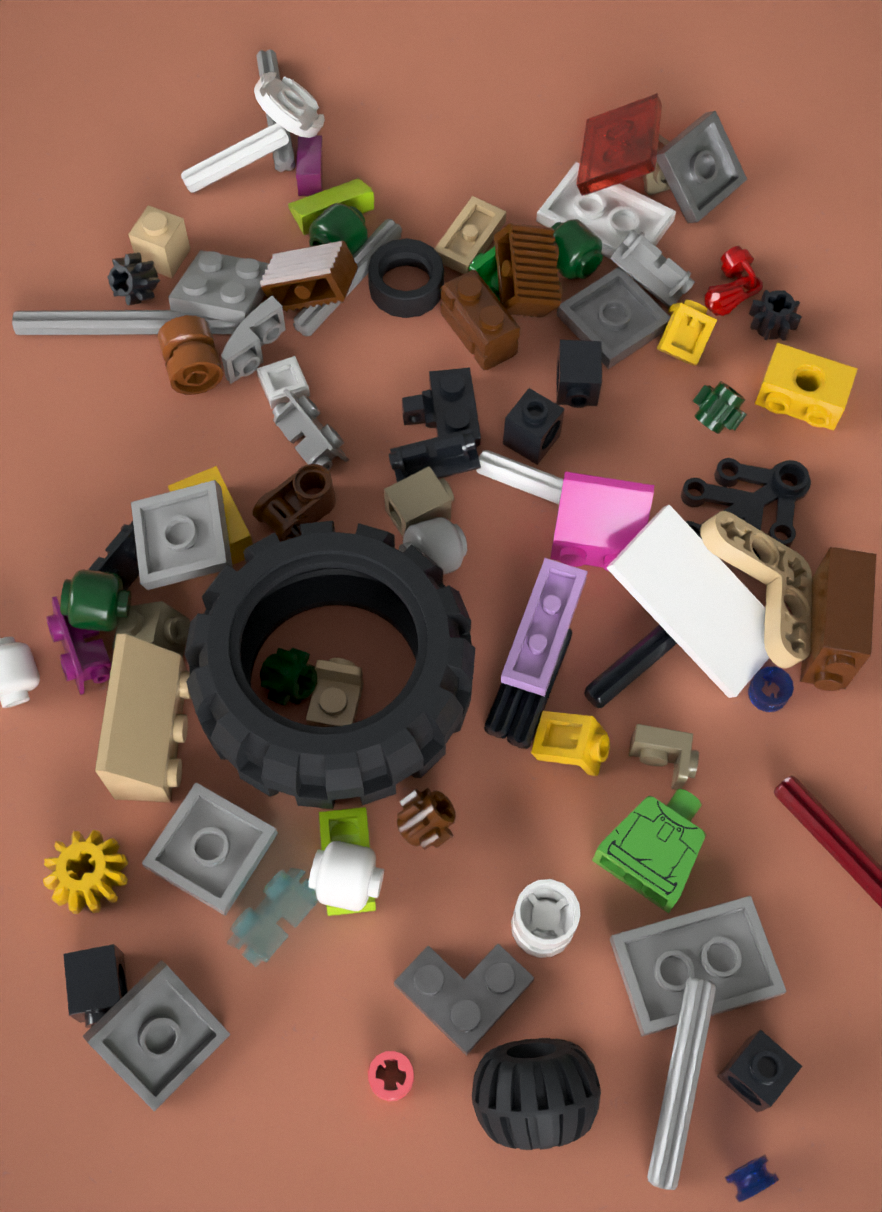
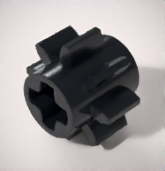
(133, 278)
(775, 315)

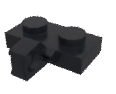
(446, 405)

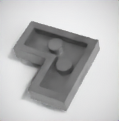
(460, 1006)

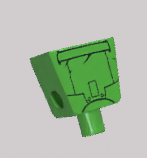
(655, 848)

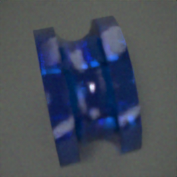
(774, 675)
(751, 1178)

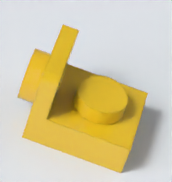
(687, 332)
(571, 741)

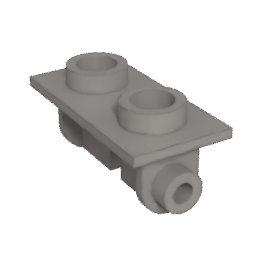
(651, 269)
(300, 419)

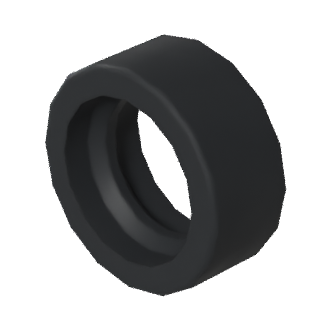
(405, 253)

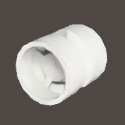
(545, 918)

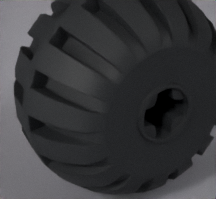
(536, 1093)

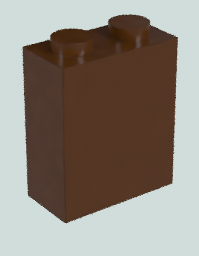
(840, 618)

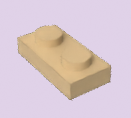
(470, 234)

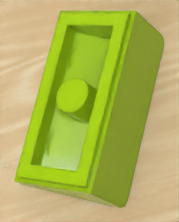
(351, 193)

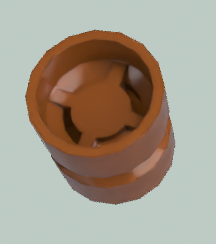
(190, 355)

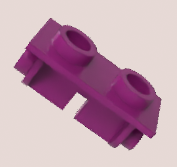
(81, 659)

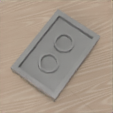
(709, 944)

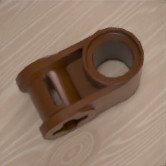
(291, 506)

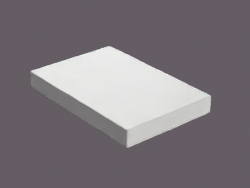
(607, 212)

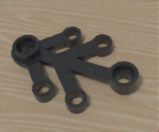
(750, 505)

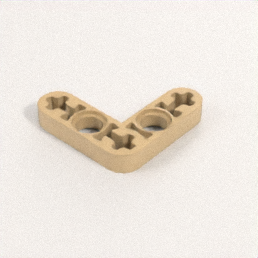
(786, 580)

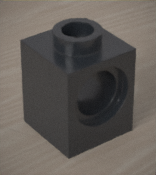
(578, 373)
(533, 426)
(94, 982)
(759, 1071)

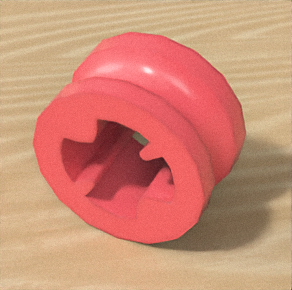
(404, 1067)

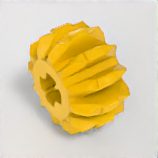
(94, 885)

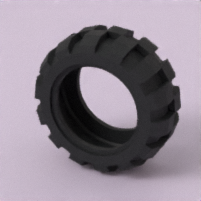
(311, 573)

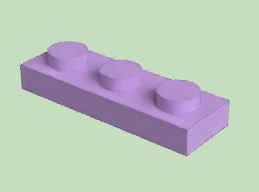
(544, 627)

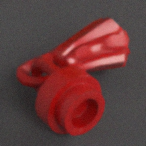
(725, 297)

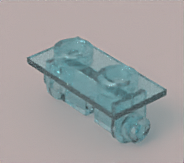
(258, 927)

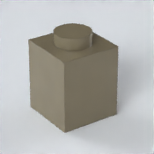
(418, 499)

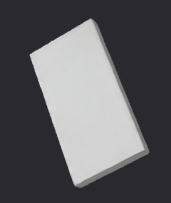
(695, 600)

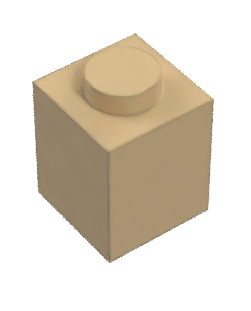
(160, 239)

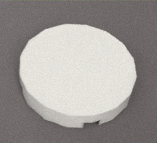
(289, 105)

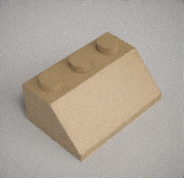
(143, 722)

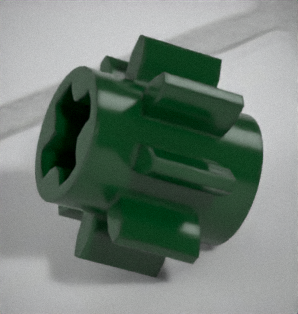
(719, 407)
(288, 676)

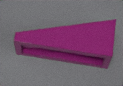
(309, 165)

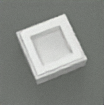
(282, 376)

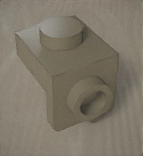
(157, 625)

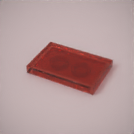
(620, 145)

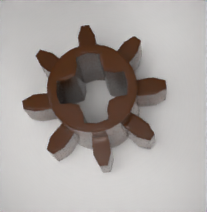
(426, 818)

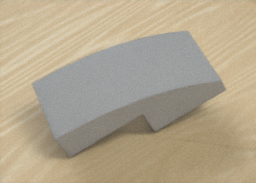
(243, 349)

